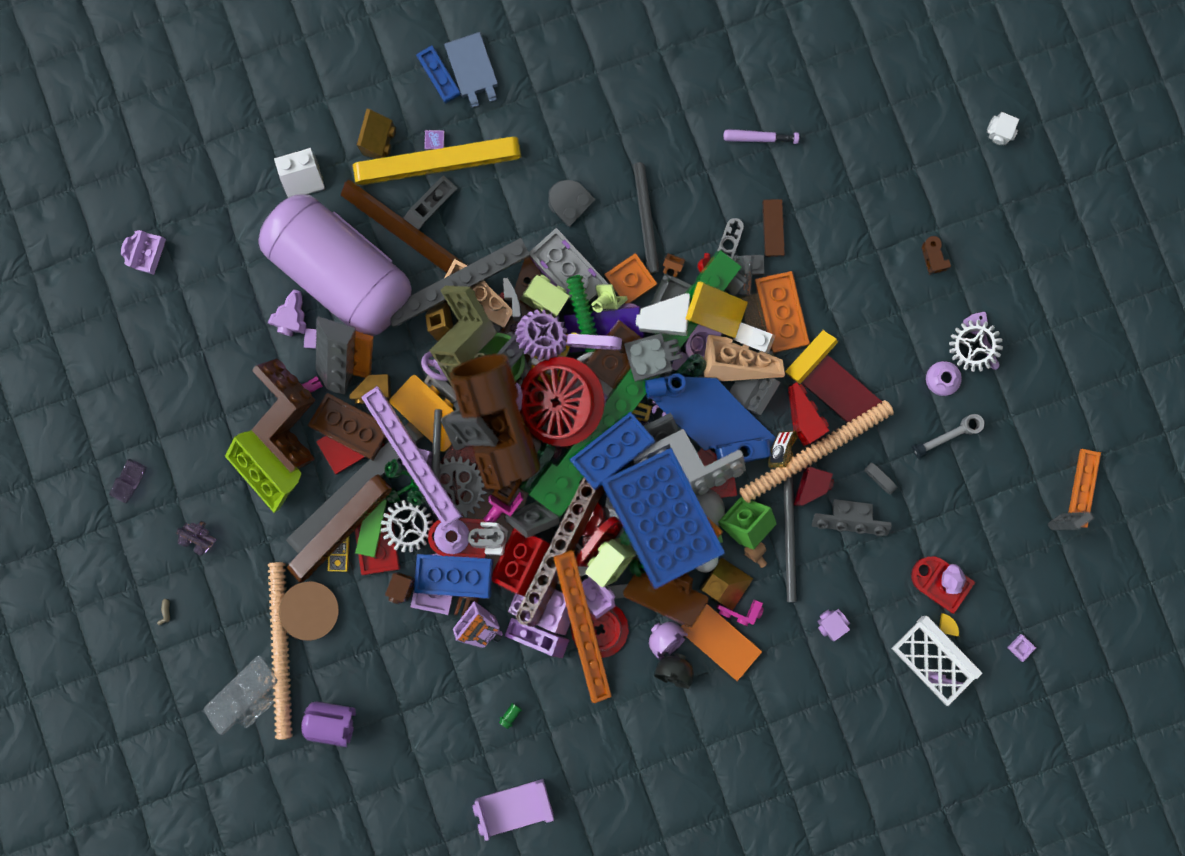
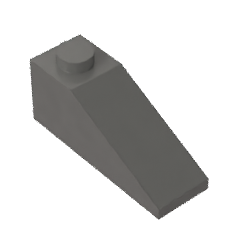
(430, 202)

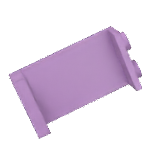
(513, 808)

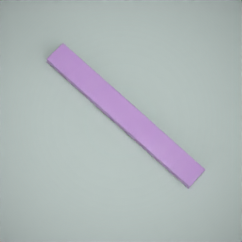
(411, 456)

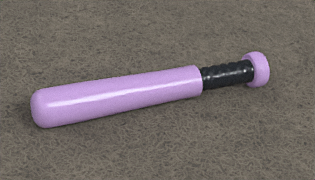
(756, 136)

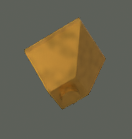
(726, 584)

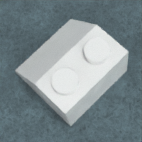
(300, 173)

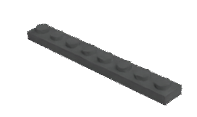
(468, 276)

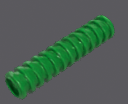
(581, 307)

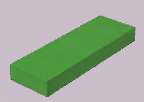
(371, 531)

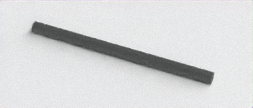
(790, 540)

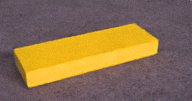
(811, 357)

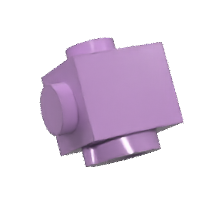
(833, 624)

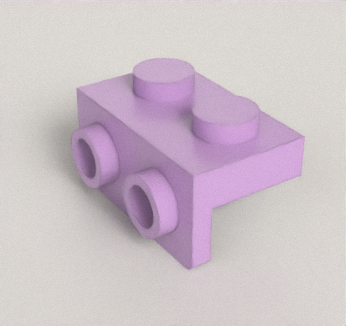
(598, 599)

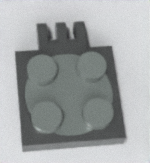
(651, 356)

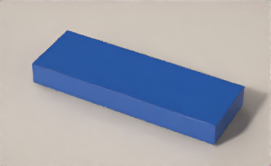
(438, 74)

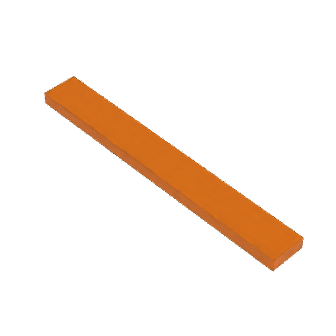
(582, 626)

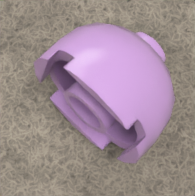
(666, 638)

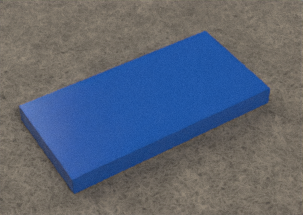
(612, 450)
(453, 576)

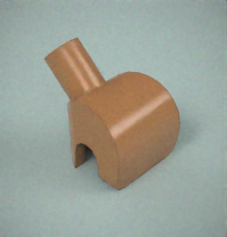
(756, 554)

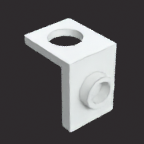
(495, 551)

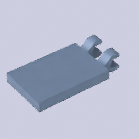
(472, 67)

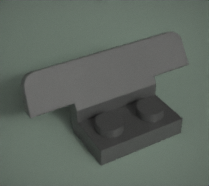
(754, 393)

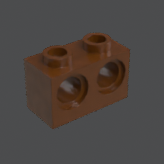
(400, 588)

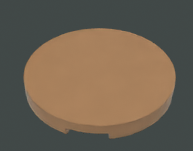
(308, 611)

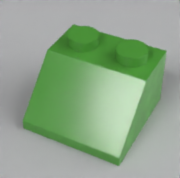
(748, 522)

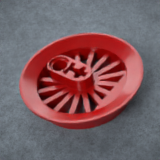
(589, 409)

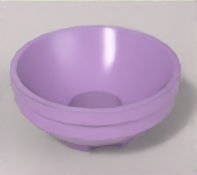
(934, 380)
(452, 547)

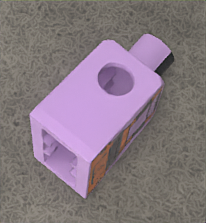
(477, 627)

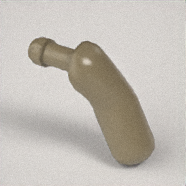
(165, 611)

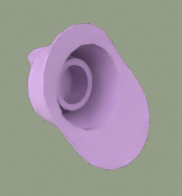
(697, 340)

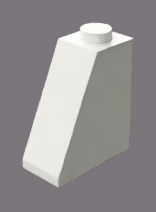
(665, 316)

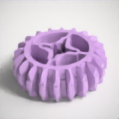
(545, 345)

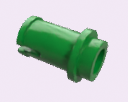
(510, 715)

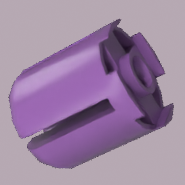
(328, 723)

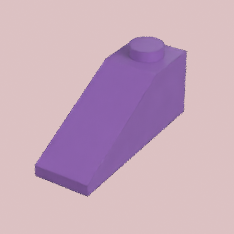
(537, 638)

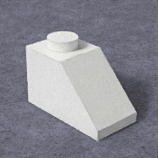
(754, 337)

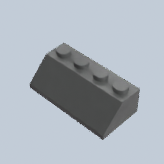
(335, 354)

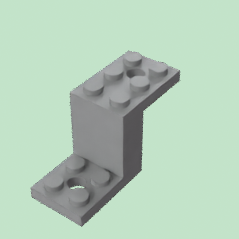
(699, 477)

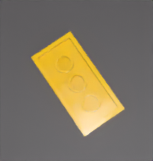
(716, 310)

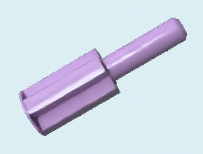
(933, 678)

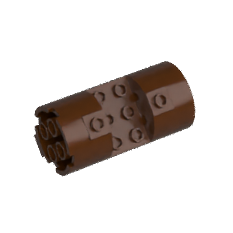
(489, 390)

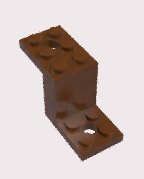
(281, 417)

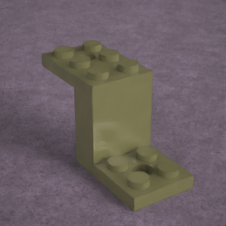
(467, 335)

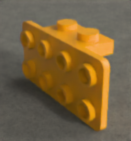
(418, 405)

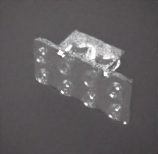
(243, 697)

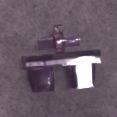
(197, 535)

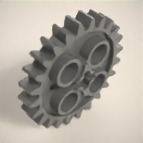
(474, 484)

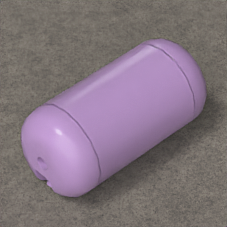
(334, 263)

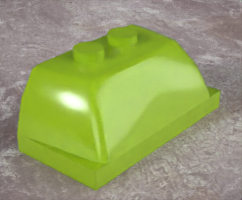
(262, 469)

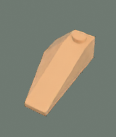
(493, 305)
(736, 362)

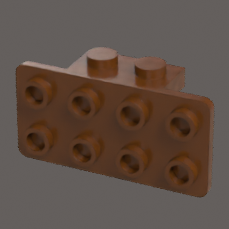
(672, 599)

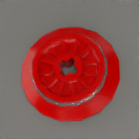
(615, 631)

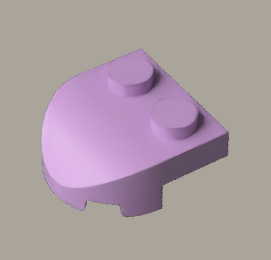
(143, 251)

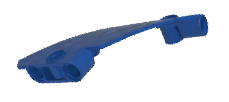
(711, 416)

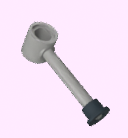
(922, 449)

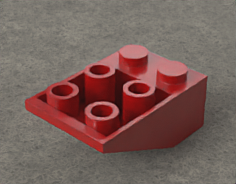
(804, 416)

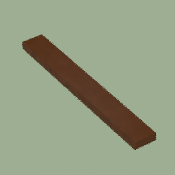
(397, 226)

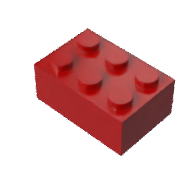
(519, 562)

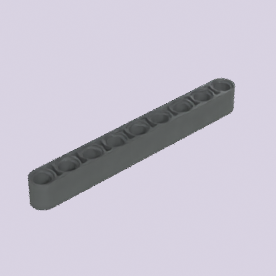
(321, 517)

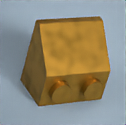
(376, 135)

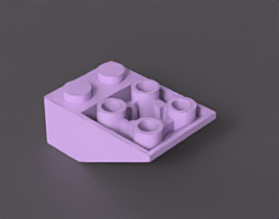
(555, 616)

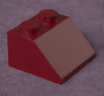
(813, 485)

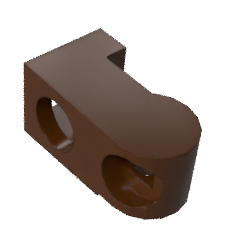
(933, 256)

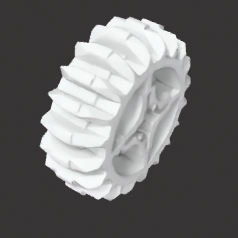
(982, 330)
(422, 533)

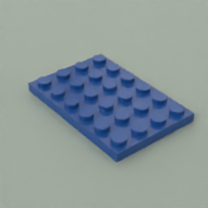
(662, 517)

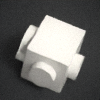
(1002, 128)

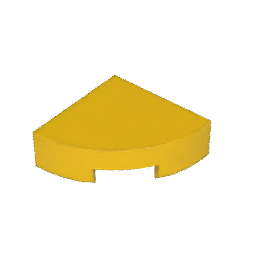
(948, 625)

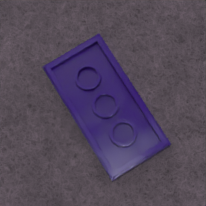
(605, 321)

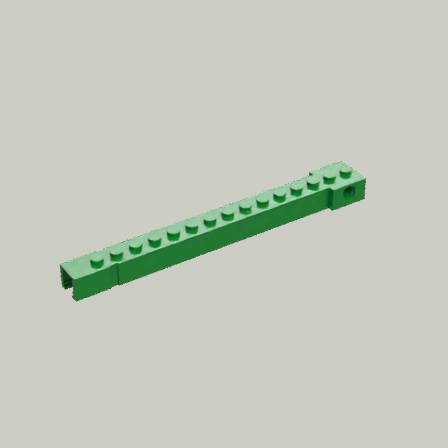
(561, 481)

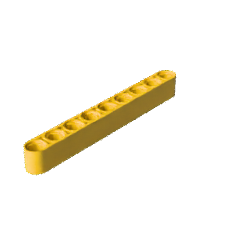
(436, 160)

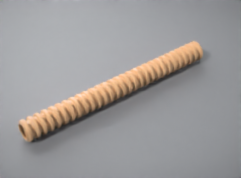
(817, 450)
(280, 653)

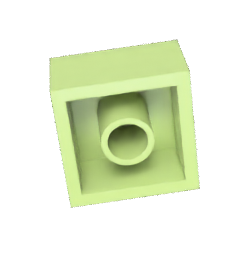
(544, 296)
(610, 562)

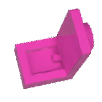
(754, 612)

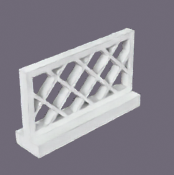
(944, 645)

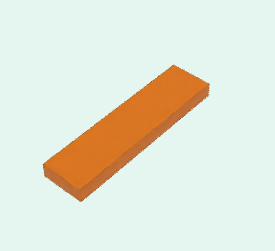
(1084, 482)

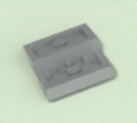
(511, 297)

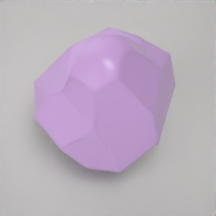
(953, 579)

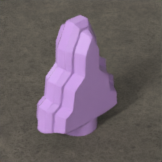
(289, 316)

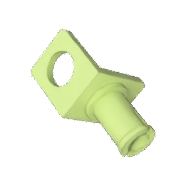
(607, 298)

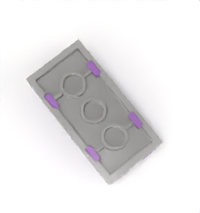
(561, 260)

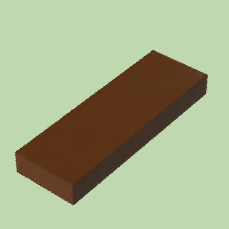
(773, 228)

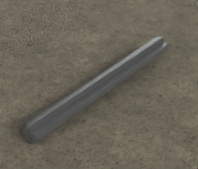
(646, 217)

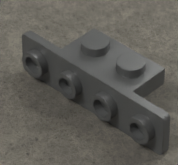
(852, 517)

